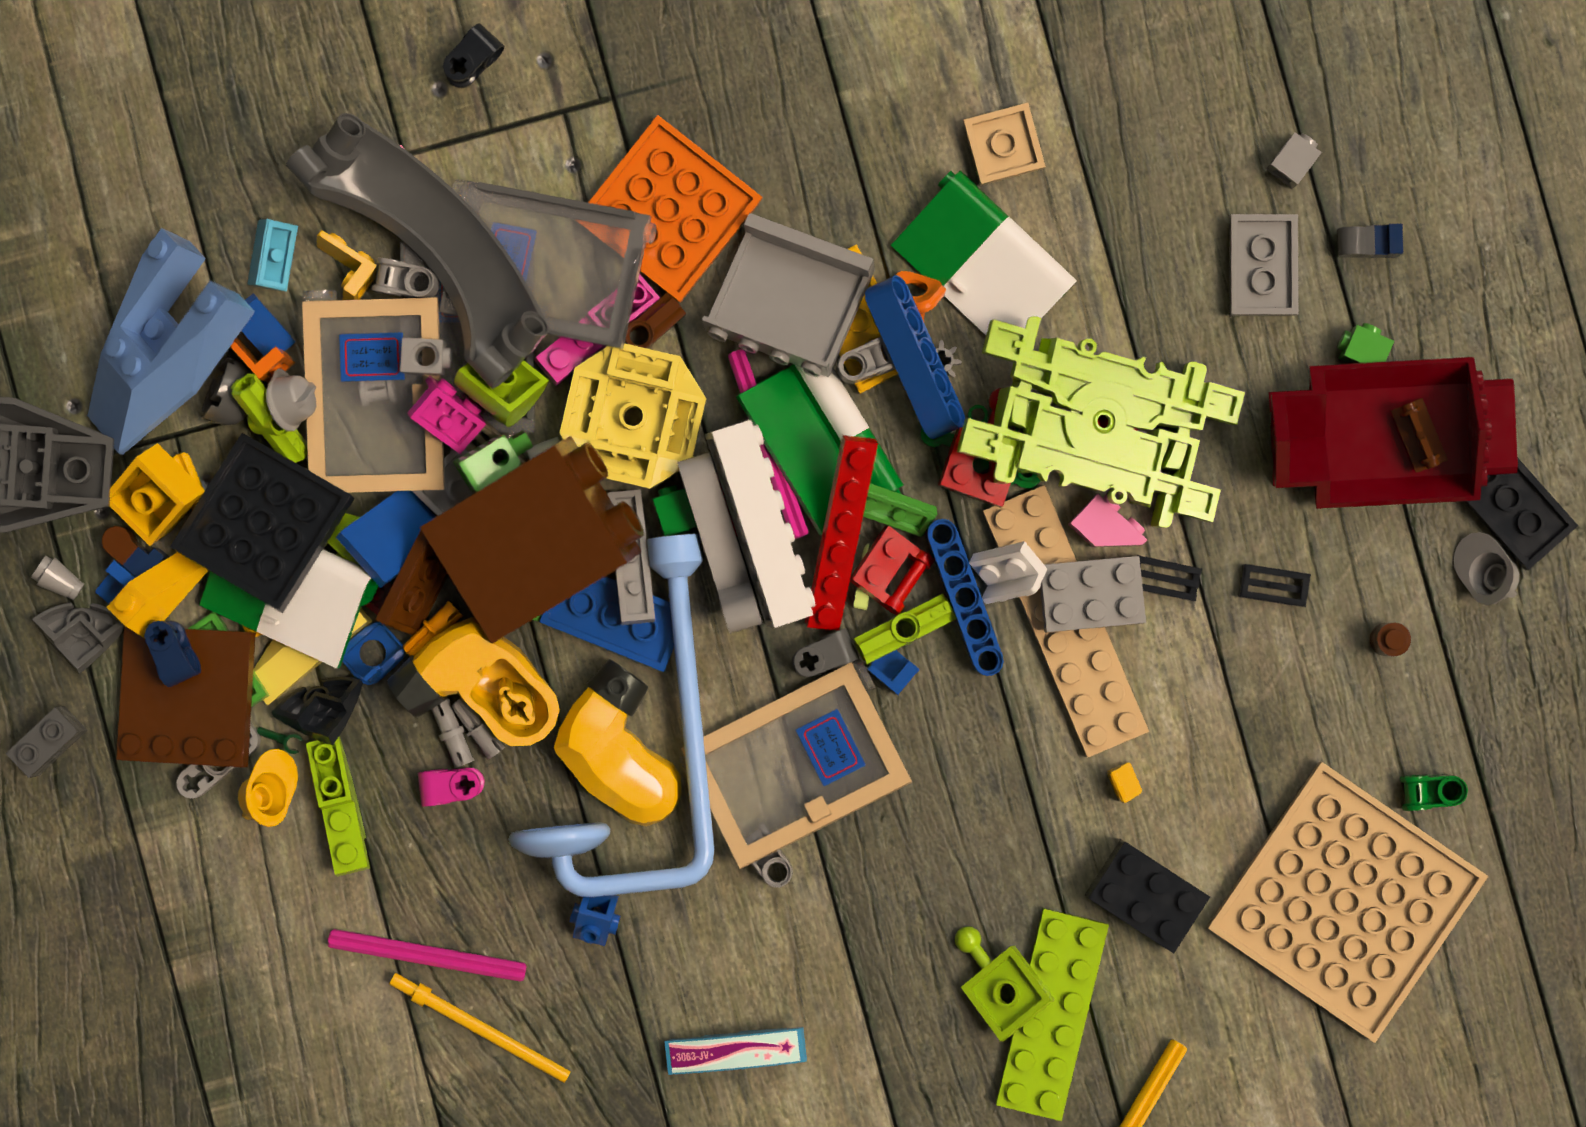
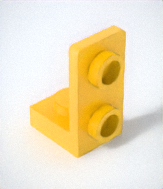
(357, 282)

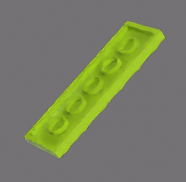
(1047, 1046)

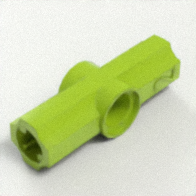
(251, 396)
(923, 619)

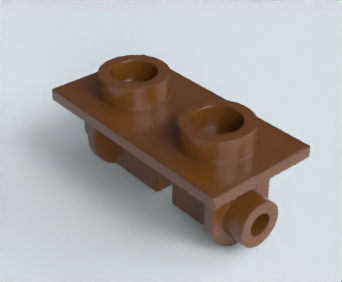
(1419, 435)

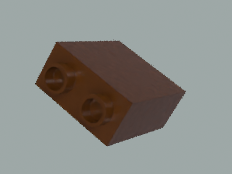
(534, 537)

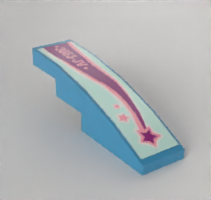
(735, 1050)

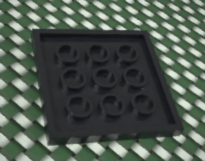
(262, 522)

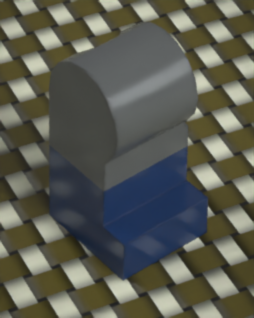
(1371, 241)

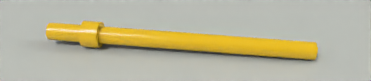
(422, 995)

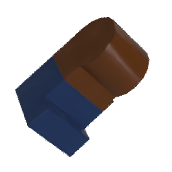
(123, 547)

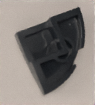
(322, 709)

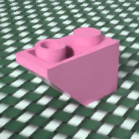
(1105, 527)

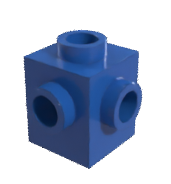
(595, 919)

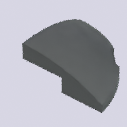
(79, 632)

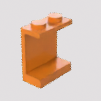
(265, 367)

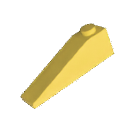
(284, 666)

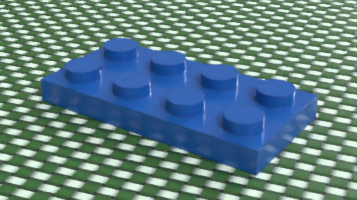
(595, 618)

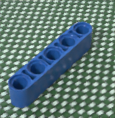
(915, 357)
(977, 609)

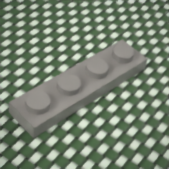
(634, 578)

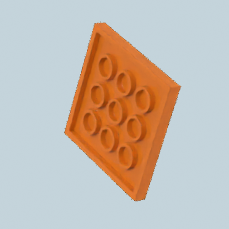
(690, 201)

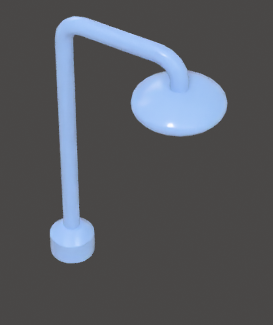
(673, 559)

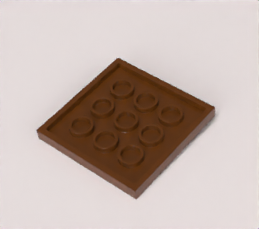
(197, 719)

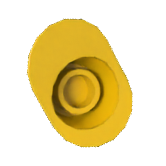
(269, 788)

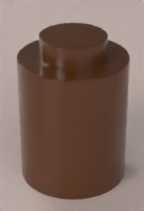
(1390, 639)

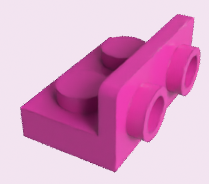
(447, 415)

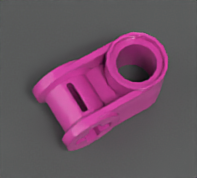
(444, 785)

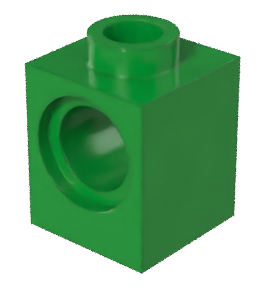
(674, 511)

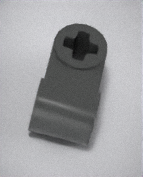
(829, 651)

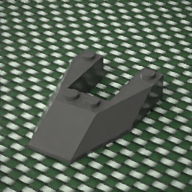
(49, 466)

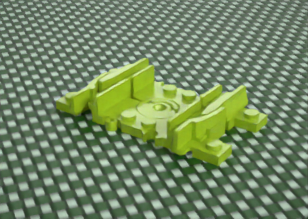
(1075, 443)

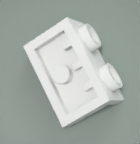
(1008, 572)

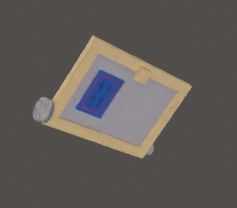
(361, 420)
(800, 764)

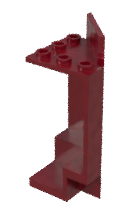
(1351, 449)

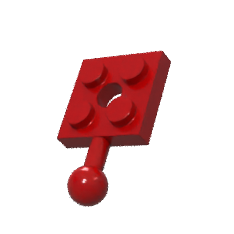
(962, 478)

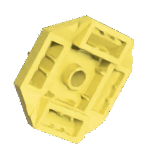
(643, 380)

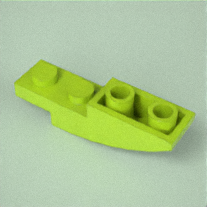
(339, 807)

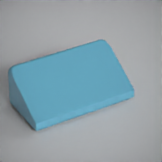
(272, 255)

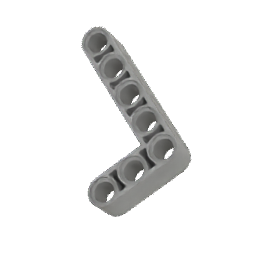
(720, 543)

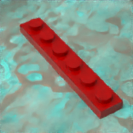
(841, 531)

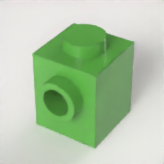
(1364, 345)

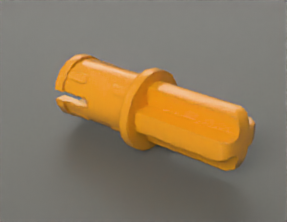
(438, 623)

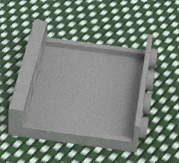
(789, 296)

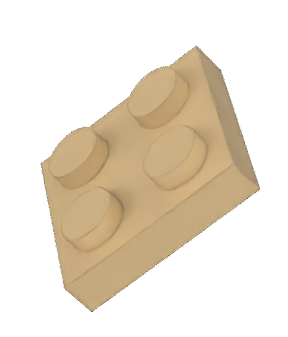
(1004, 144)

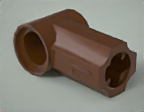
(657, 320)

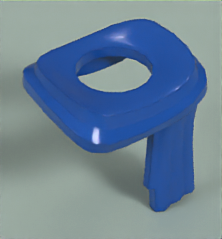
(373, 674)

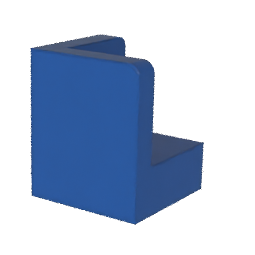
(114, 582)
(893, 670)

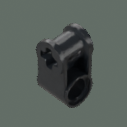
(475, 53)

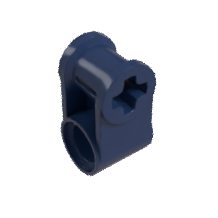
(175, 656)

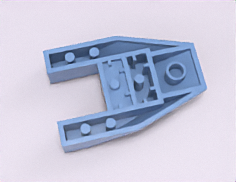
(149, 358)

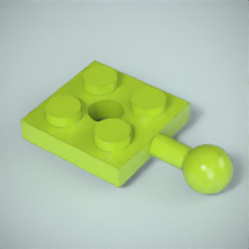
(985, 986)

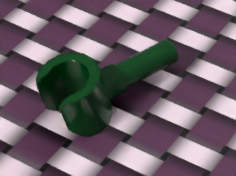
(280, 738)

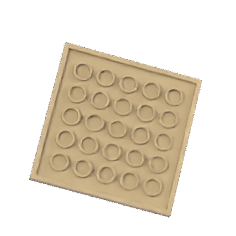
(1347, 901)

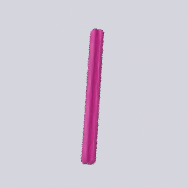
(792, 511)
(427, 955)

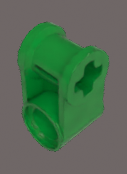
(1425, 791)

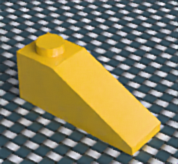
(156, 592)

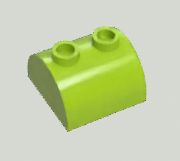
(509, 399)

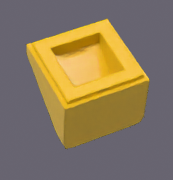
(1124, 782)

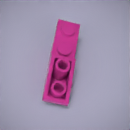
(565, 354)

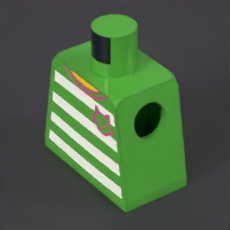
(478, 465)

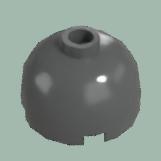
(219, 403)

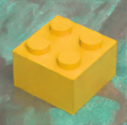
(154, 494)

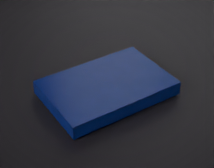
(386, 535)

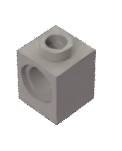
(1294, 159)
(409, 356)

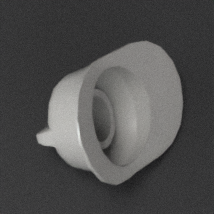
(290, 399)
(1485, 569)

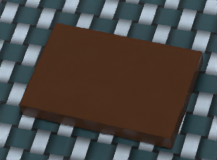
(414, 589)

